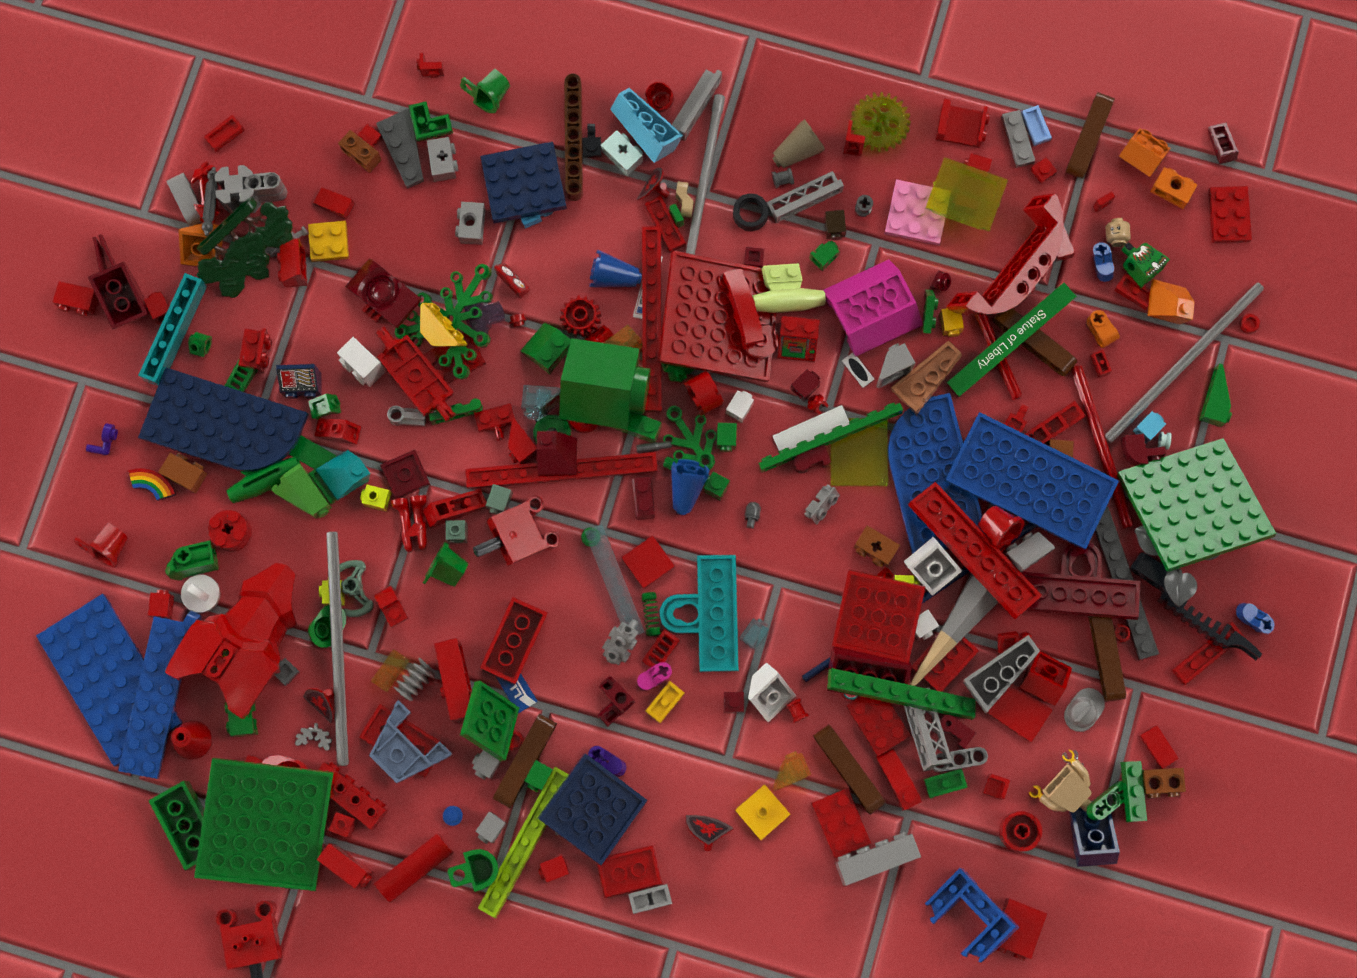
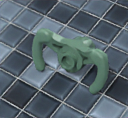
(353, 587)

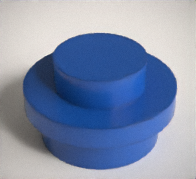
(452, 815)

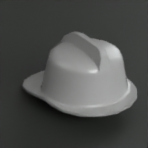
(1084, 709)

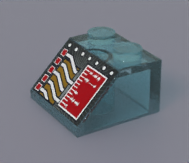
(539, 400)

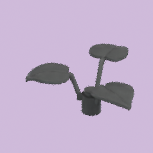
(1177, 584)

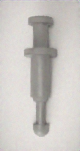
(303, 231)

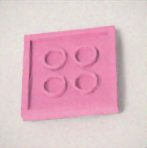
(910, 218)

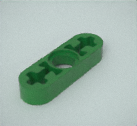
(1101, 801)

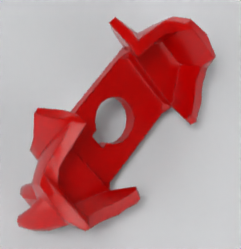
(201, 175)

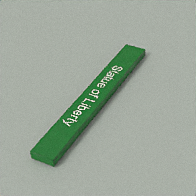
(1011, 339)

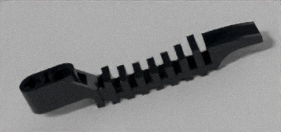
(1154, 574)

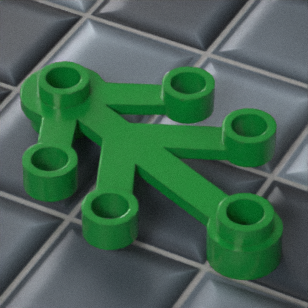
(691, 441)

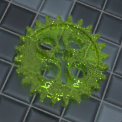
(895, 115)

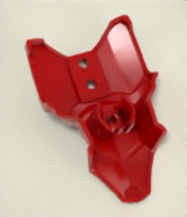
(249, 633)

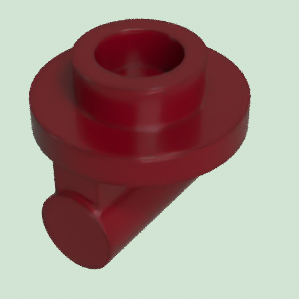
(941, 281)

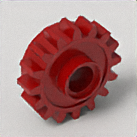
(583, 325)

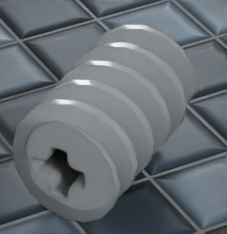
(414, 680)

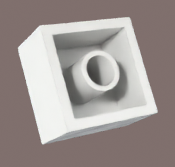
(359, 360)
(932, 566)

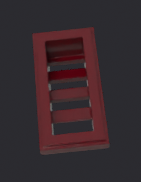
(1223, 154)

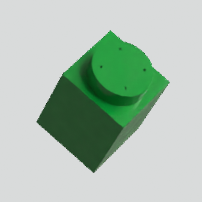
(602, 384)

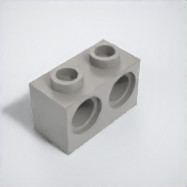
(650, 898)

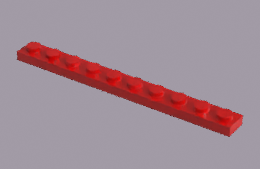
(652, 314)
(586, 468)

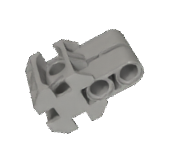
(238, 188)

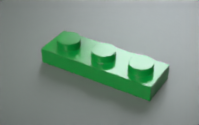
(1133, 791)

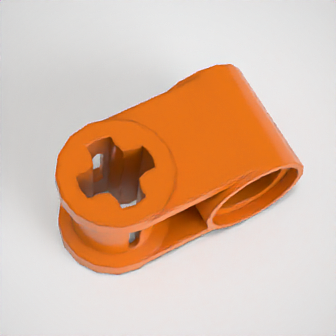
(1103, 330)

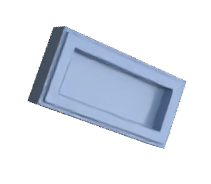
(1036, 125)

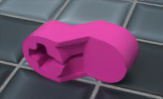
(661, 670)

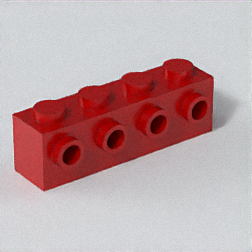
(353, 798)

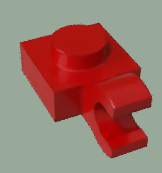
(1017, 421)

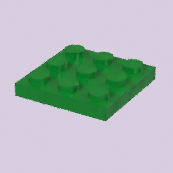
(489, 721)

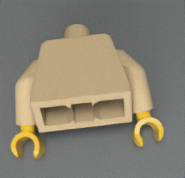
(1067, 789)

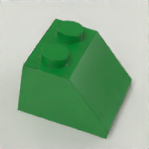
(547, 347)

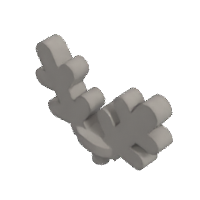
(307, 733)

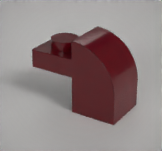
(1135, 450)

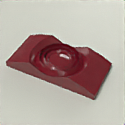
(383, 293)

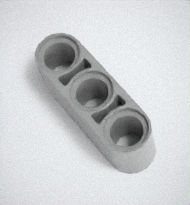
(185, 198)
(968, 760)

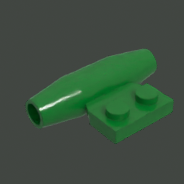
(260, 481)

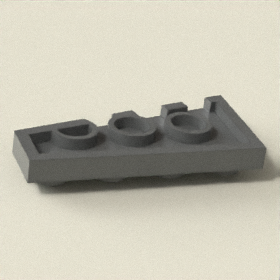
(402, 145)

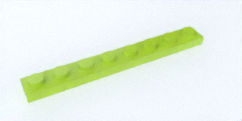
(520, 849)

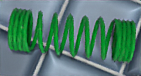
(651, 631)

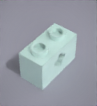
(625, 162)

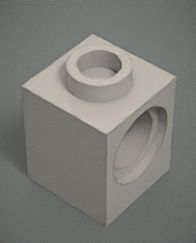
(490, 828)

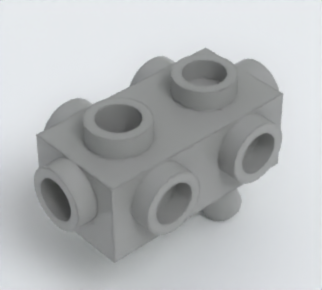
(621, 642)

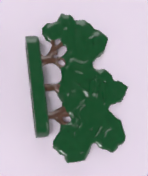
(247, 253)

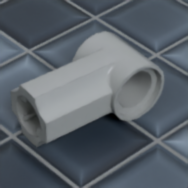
(409, 416)

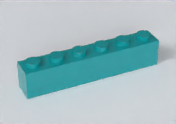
(173, 329)

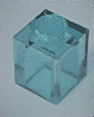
(754, 633)

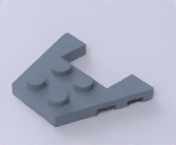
(398, 754)

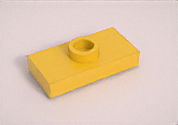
(664, 702)

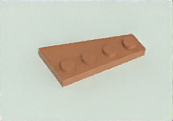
(923, 380)

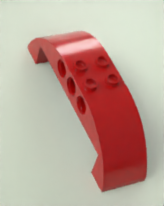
(1026, 265)

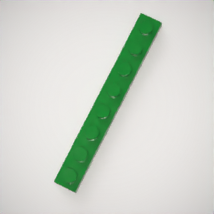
(838, 433)
(901, 694)

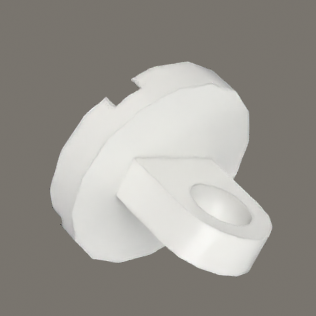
(200, 593)

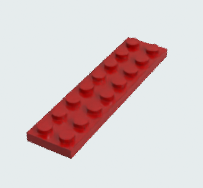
(975, 550)

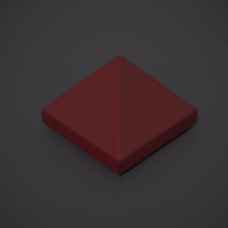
(609, 714)

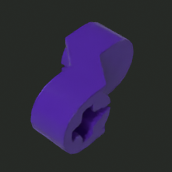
(615, 764)

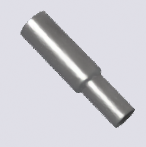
(653, 447)

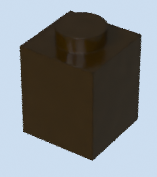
(835, 224)

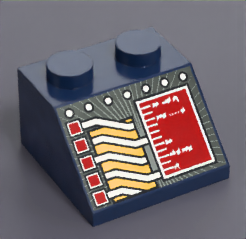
(299, 380)

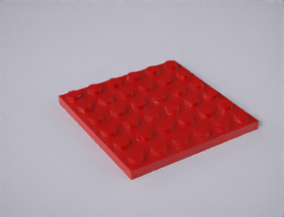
(700, 319)

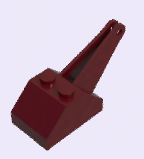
(116, 289)

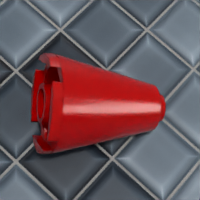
(191, 739)

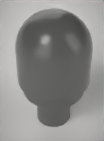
(752, 514)

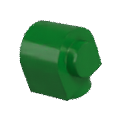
(199, 344)

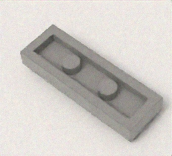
(1018, 138)

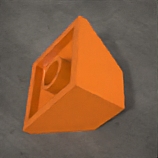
(189, 240)
(1170, 302)

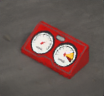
(512, 280)

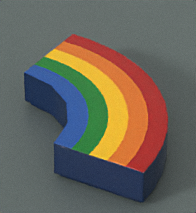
(151, 481)

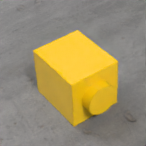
(951, 323)

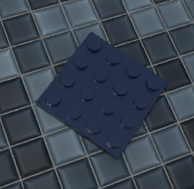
(523, 182)
(592, 809)

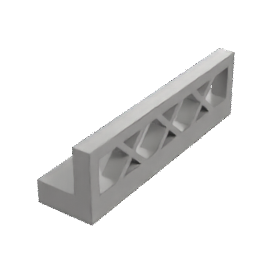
(697, 102)
(806, 201)
(924, 744)

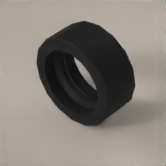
(753, 198)

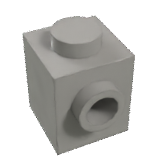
(485, 765)

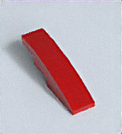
(744, 307)
(1057, 423)

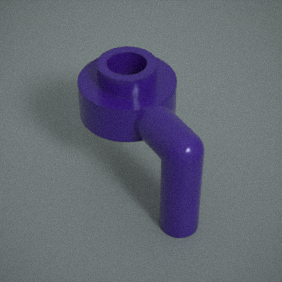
(109, 434)

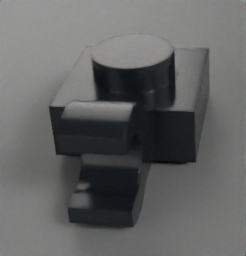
(592, 144)

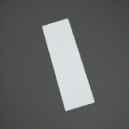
(807, 430)

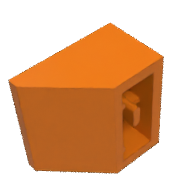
(1145, 151)

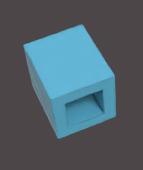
(1150, 426)

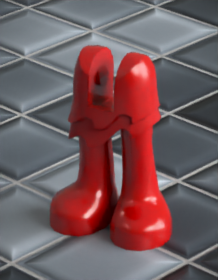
(419, 527)

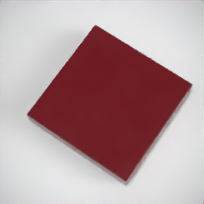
(405, 474)

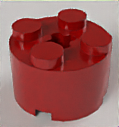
(703, 393)
(220, 525)
(1030, 836)

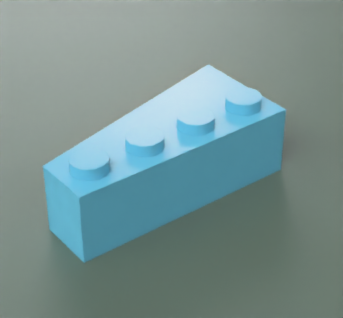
(646, 125)

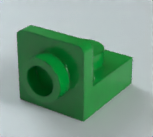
(324, 406)

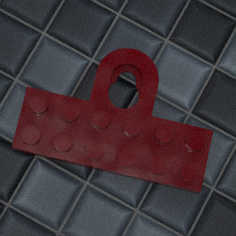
(1085, 594)

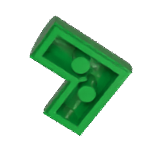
(428, 127)

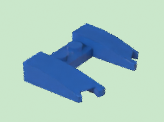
(998, 923)

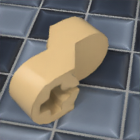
(684, 199)

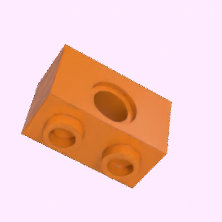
(1179, 196)

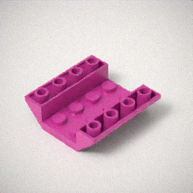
(874, 307)

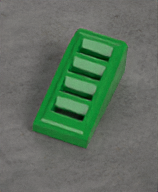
(247, 378)

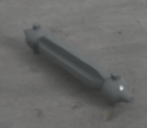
(210, 202)

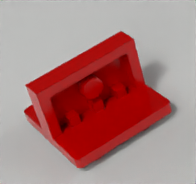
(254, 349)

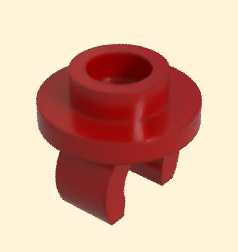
(814, 403)

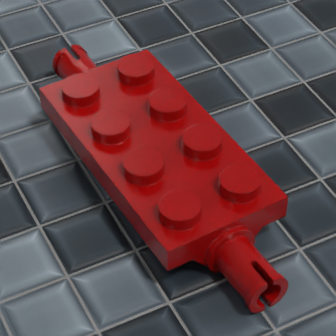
(415, 375)

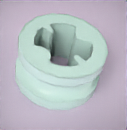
(1164, 440)

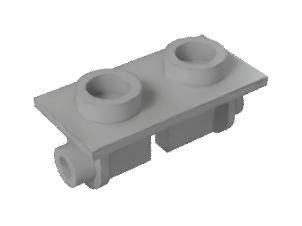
(817, 511)

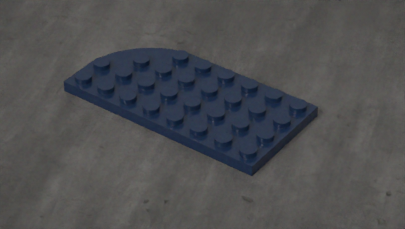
(220, 423)

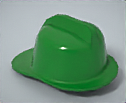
(320, 628)

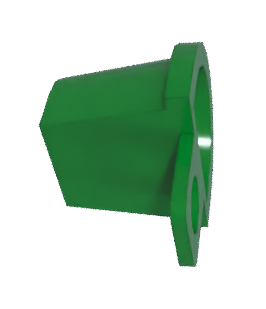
(488, 91)
(446, 566)
(480, 869)

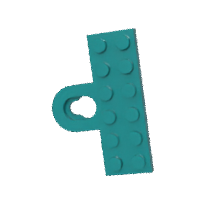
(716, 613)

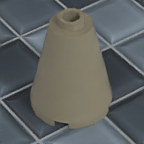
(798, 146)

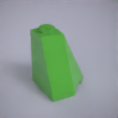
(302, 492)

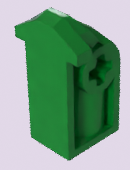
(192, 560)

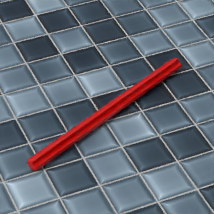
(1101, 444)

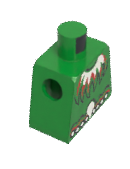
(1143, 262)

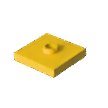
(762, 812)

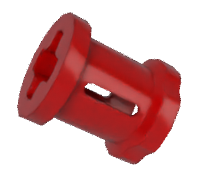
(797, 710)

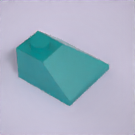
(344, 474)

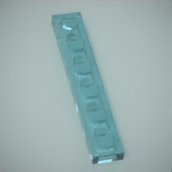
(612, 576)

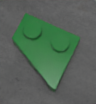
(930, 305)

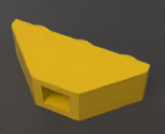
(438, 328)

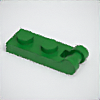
(460, 411)

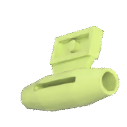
(785, 291)

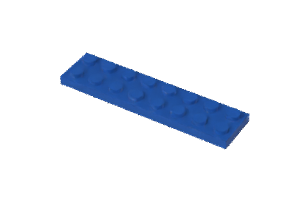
(153, 702)

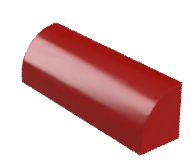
(413, 868)

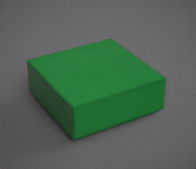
(676, 215)

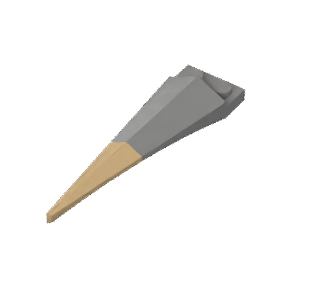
(968, 610)

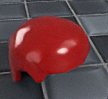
(659, 96)

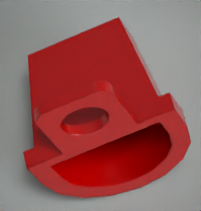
(1001, 527)
(106, 546)

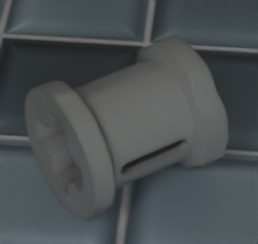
(782, 177)
(864, 199)

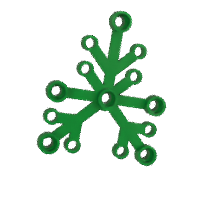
(464, 299)

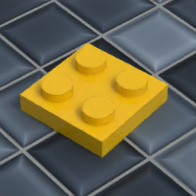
(328, 241)

